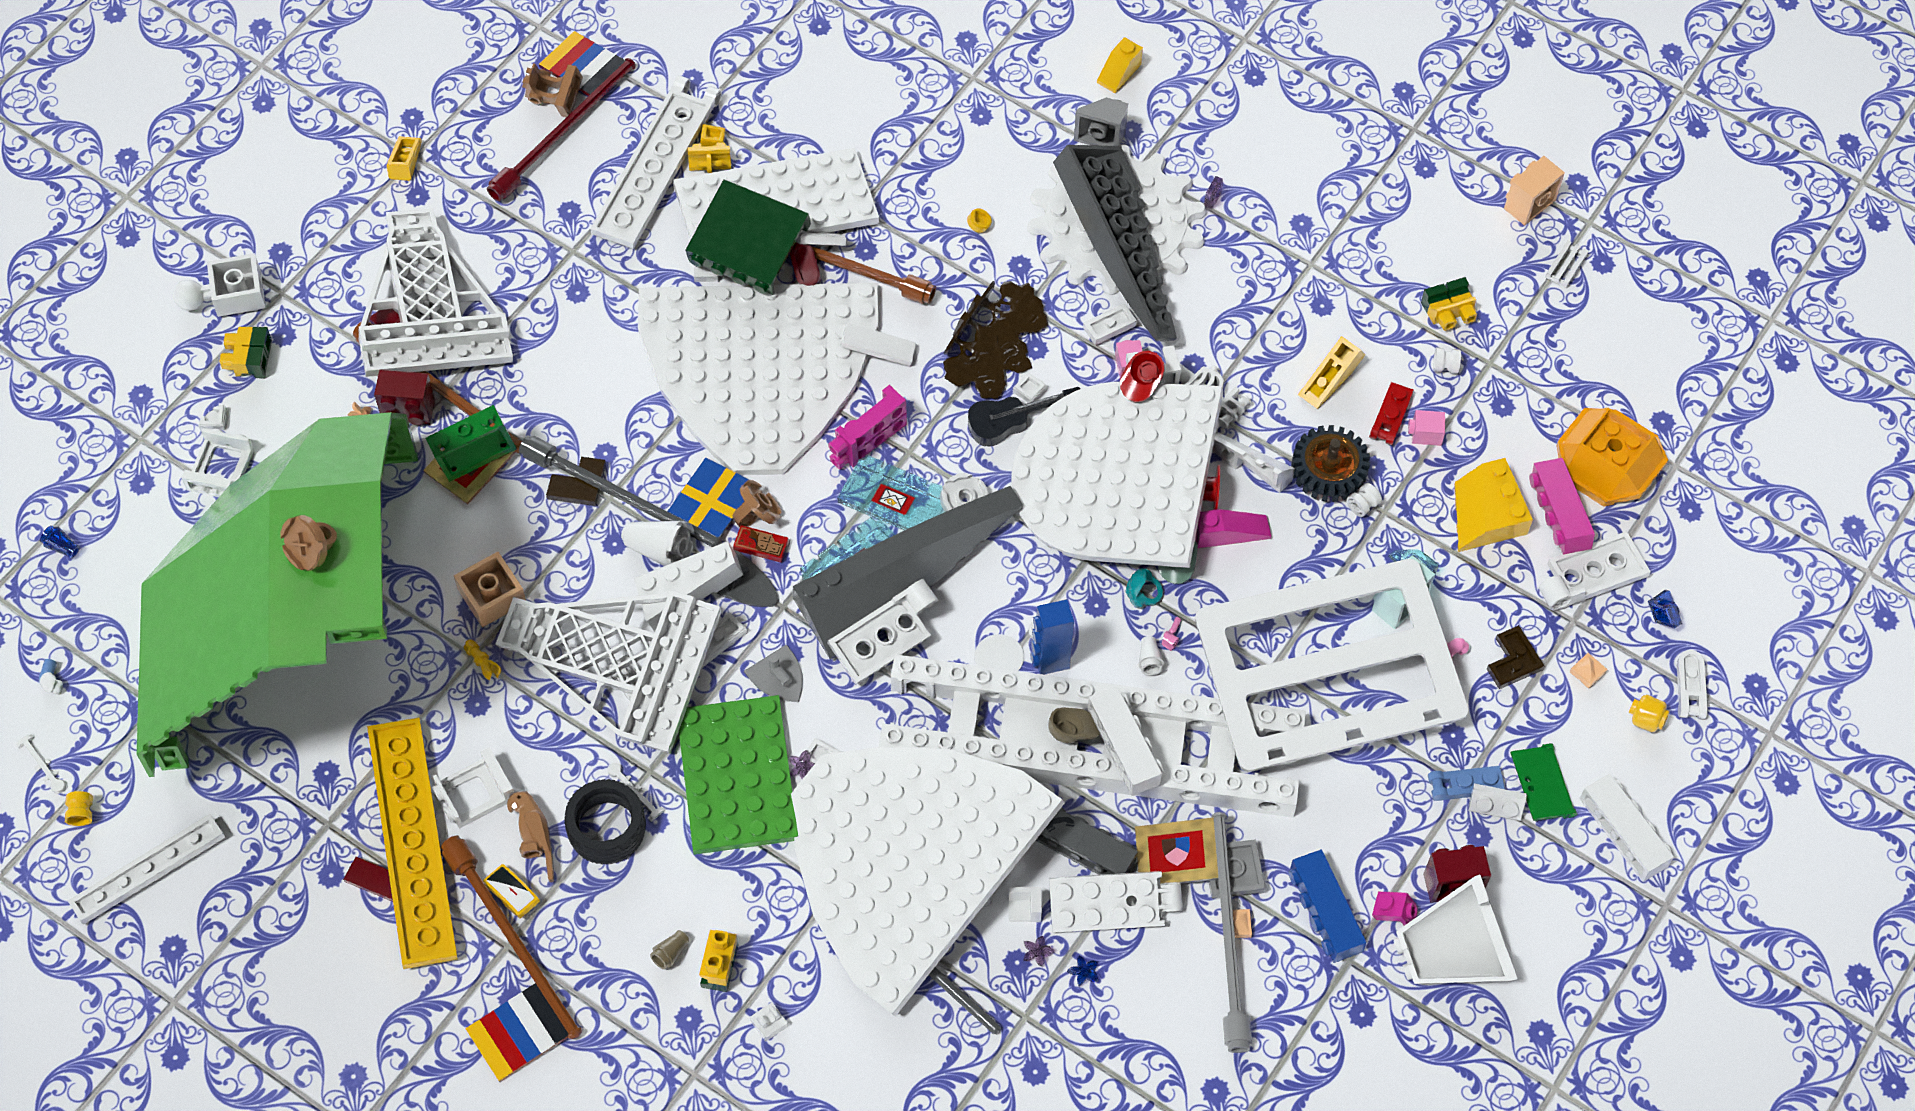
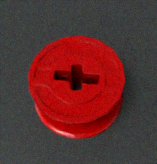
(1212, 489)

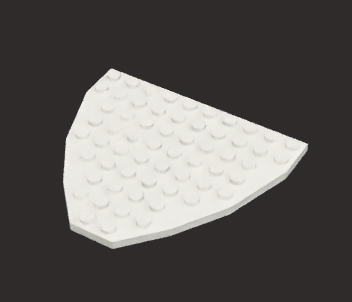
(753, 368)
(907, 854)

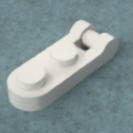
(1691, 684)

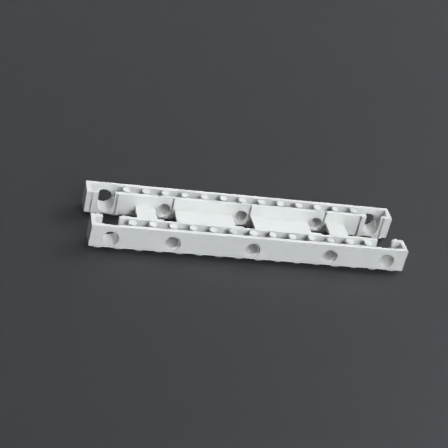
(1031, 747)

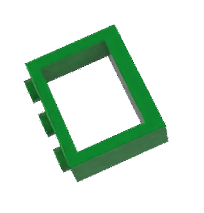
(471, 443)

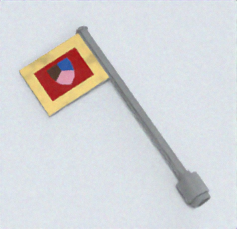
(1198, 853)

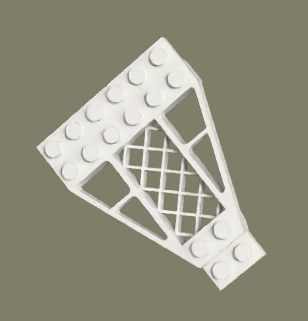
(422, 342)
(666, 675)

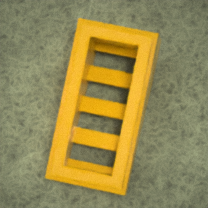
(403, 160)

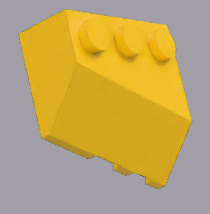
(1489, 506)

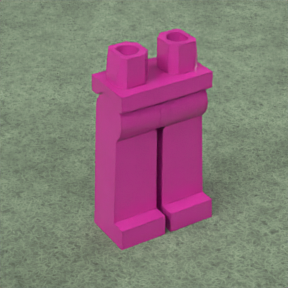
(869, 430)

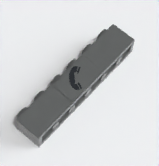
(1087, 845)

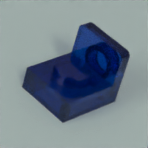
(1665, 610)

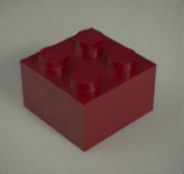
(405, 394)
(1453, 868)

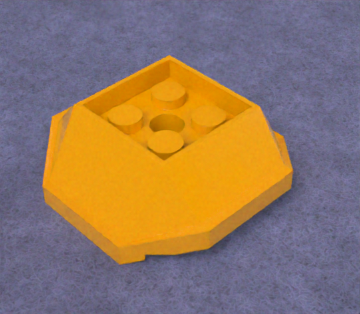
(1605, 473)

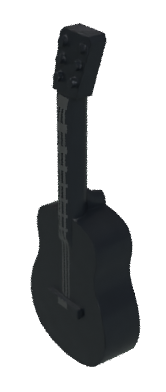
(994, 421)

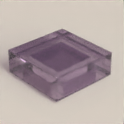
(1213, 192)

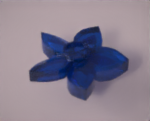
(1084, 971)

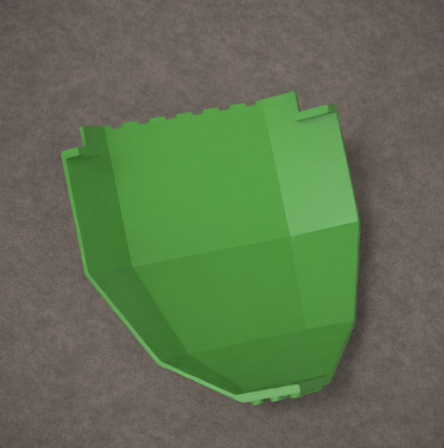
(233, 600)

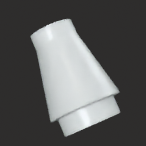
(1150, 658)

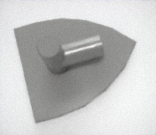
(778, 675)

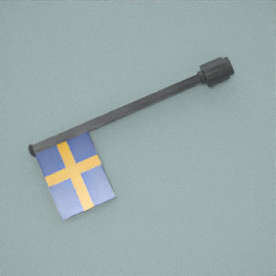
(704, 502)

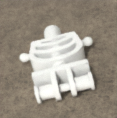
(1229, 405)

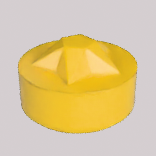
(979, 220)

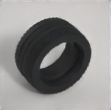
(598, 793)

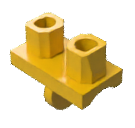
(709, 157)

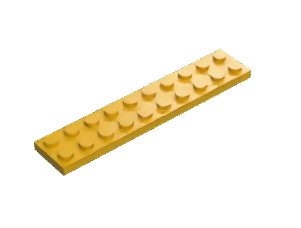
(411, 844)

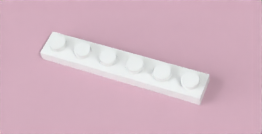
(146, 869)

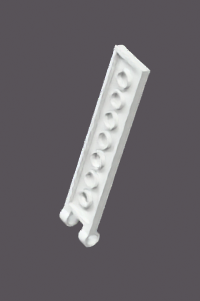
(654, 164)

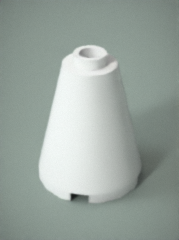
(660, 540)

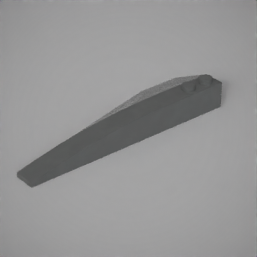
(1113, 218)
(874, 576)

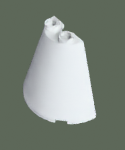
(1456, 940)

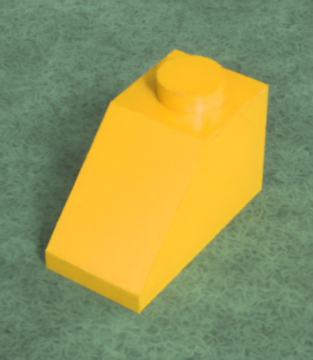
(1120, 65)

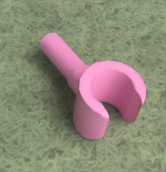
(1169, 638)

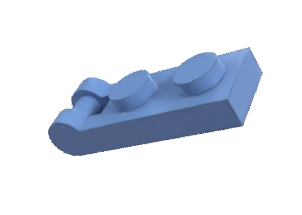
(1462, 782)

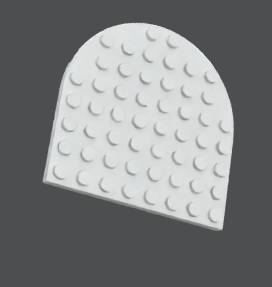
(1118, 473)

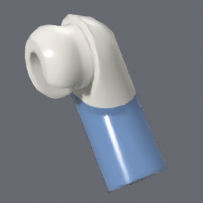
(47, 678)

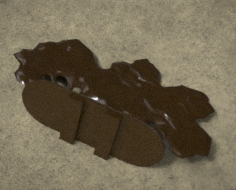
(998, 344)

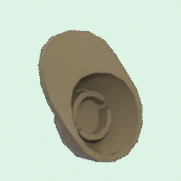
(1072, 724)

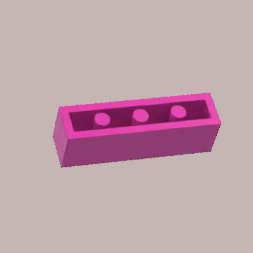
(1562, 506)

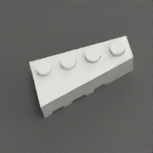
(693, 576)

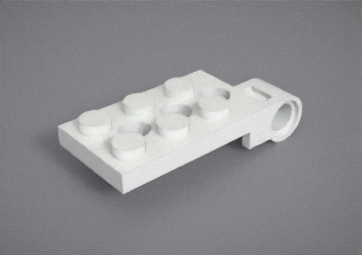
(1562, 593)
(907, 603)

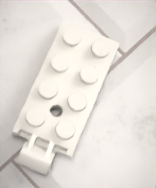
(1101, 904)

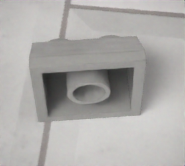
(1101, 122)

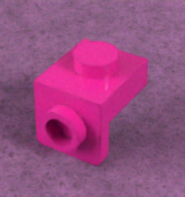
(1394, 907)

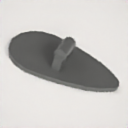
(752, 587)

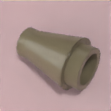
(667, 951)

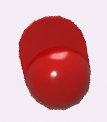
(1142, 376)

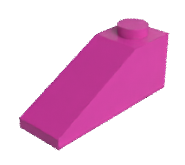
(1230, 527)

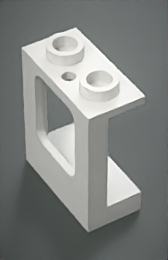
(206, 484)
(491, 776)

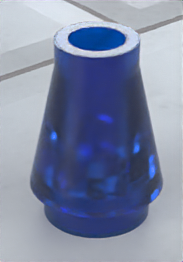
(58, 541)

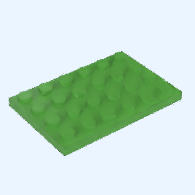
(737, 775)

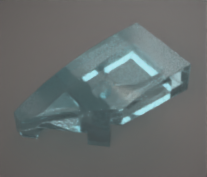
(1399, 555)

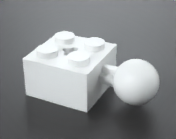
(233, 287)

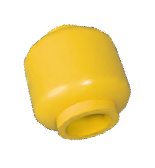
(1649, 713)

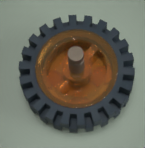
(1330, 463)

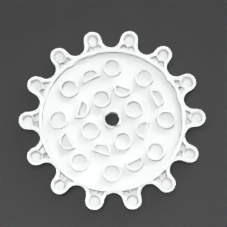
(1164, 207)

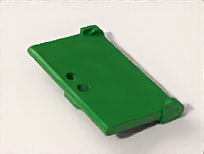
(1546, 787)

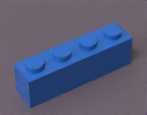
(1052, 637)
(1327, 906)

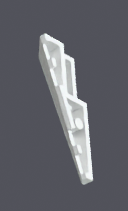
(1270, 470)

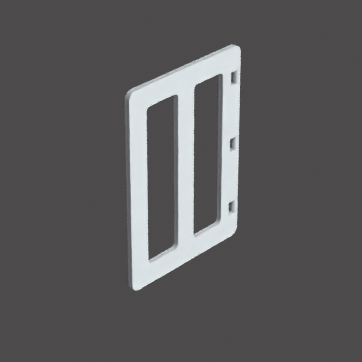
(1423, 639)

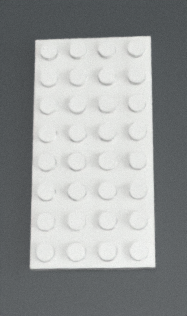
(823, 185)

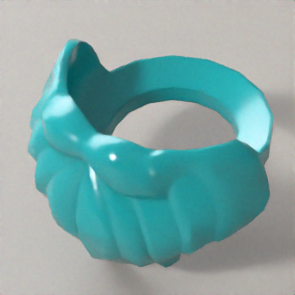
(1135, 584)

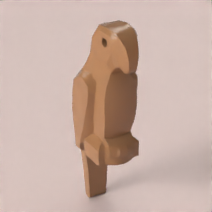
(532, 829)

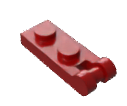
(1391, 413)

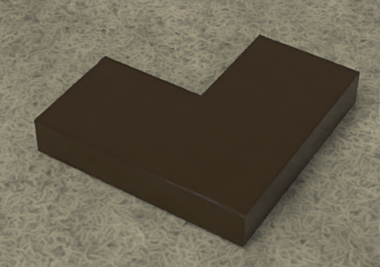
(574, 489)
(1520, 660)

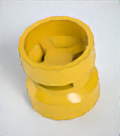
(78, 808)

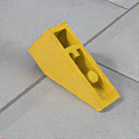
(1332, 372)

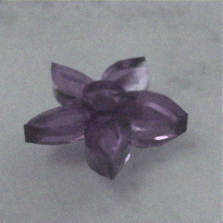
(801, 764)
(1038, 951)

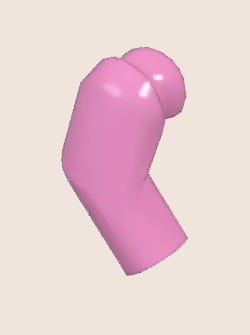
(1458, 646)

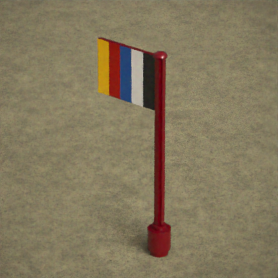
(600, 74)

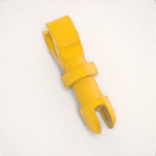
(482, 659)

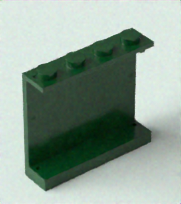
(746, 236)

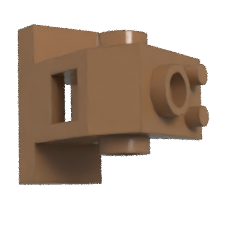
(540, 80)

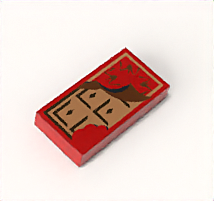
(761, 543)

